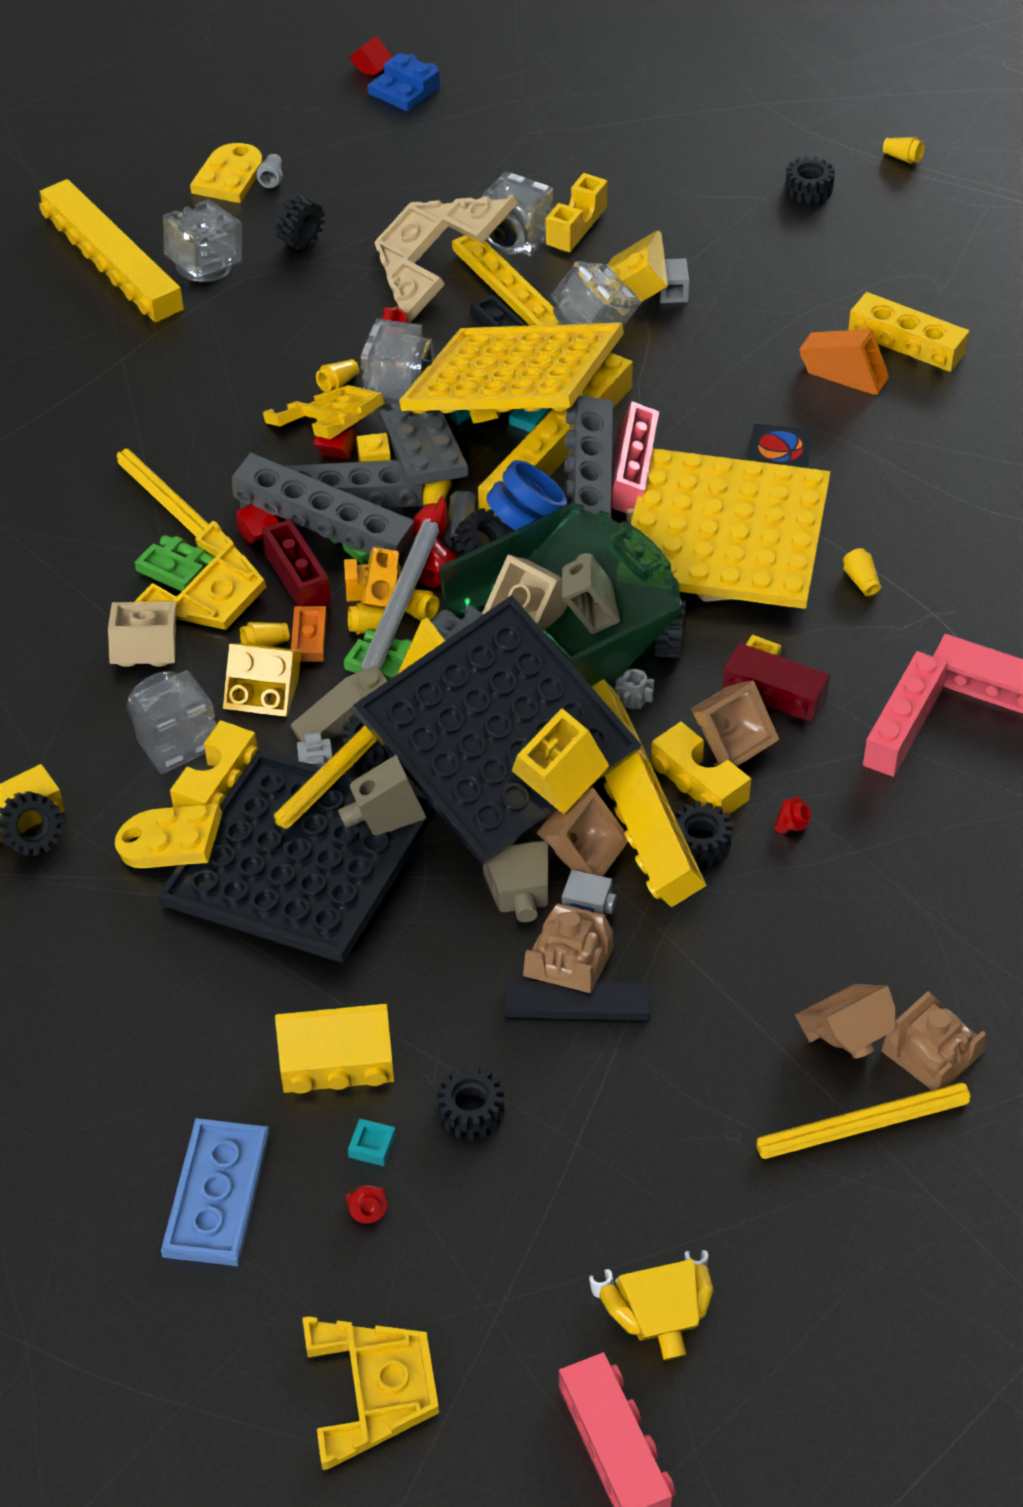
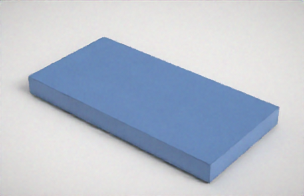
(216, 1192)

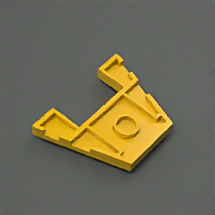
(332, 409)
(219, 590)
(390, 1382)

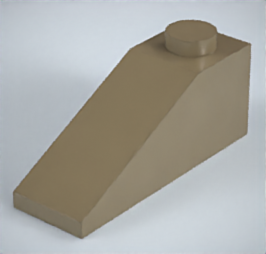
(336, 706)

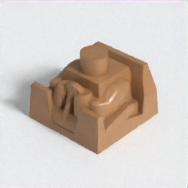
(735, 723)
(586, 836)
(570, 949)
(851, 1018)
(933, 1043)

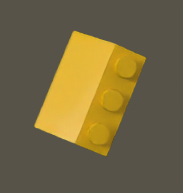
(334, 1048)

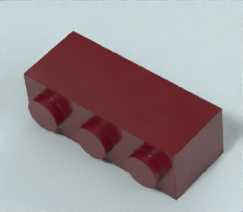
(296, 565)
(780, 681)

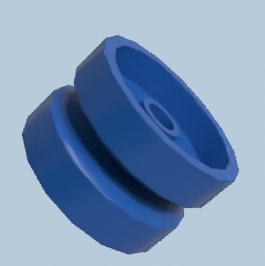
(524, 495)

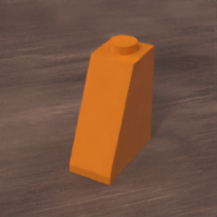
(846, 358)

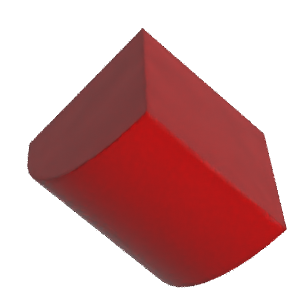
(371, 57)
(339, 446)
(252, 521)

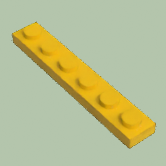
(505, 281)

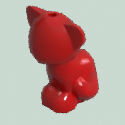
(439, 553)

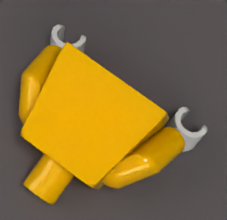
(659, 1301)

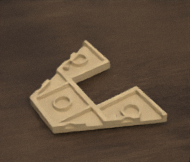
(417, 230)

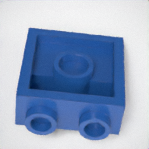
(405, 81)

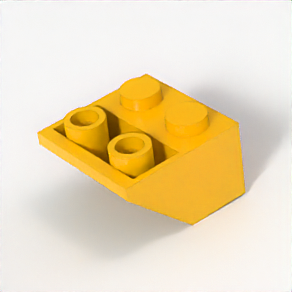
(261, 678)
(561, 762)

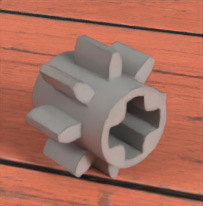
(634, 689)
(314, 750)

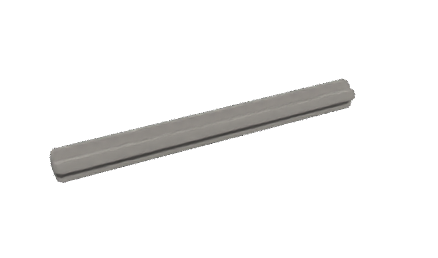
(401, 595)

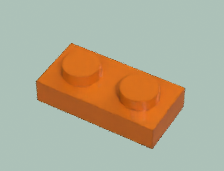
(309, 632)

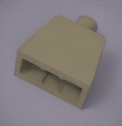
(588, 584)
(383, 799)
(519, 879)

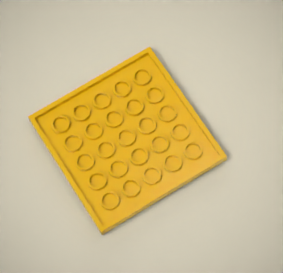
(512, 368)
(734, 525)

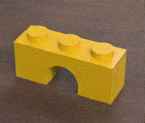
(570, 223)
(229, 752)
(678, 757)

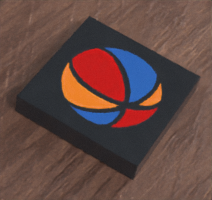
(781, 445)

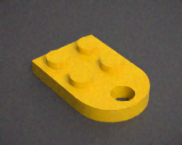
(228, 174)
(169, 836)

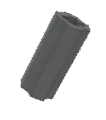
(460, 507)

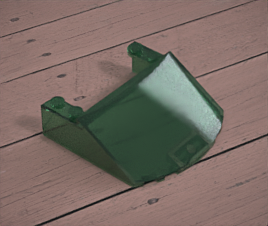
(637, 568)

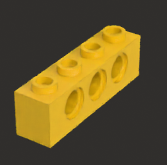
(910, 331)

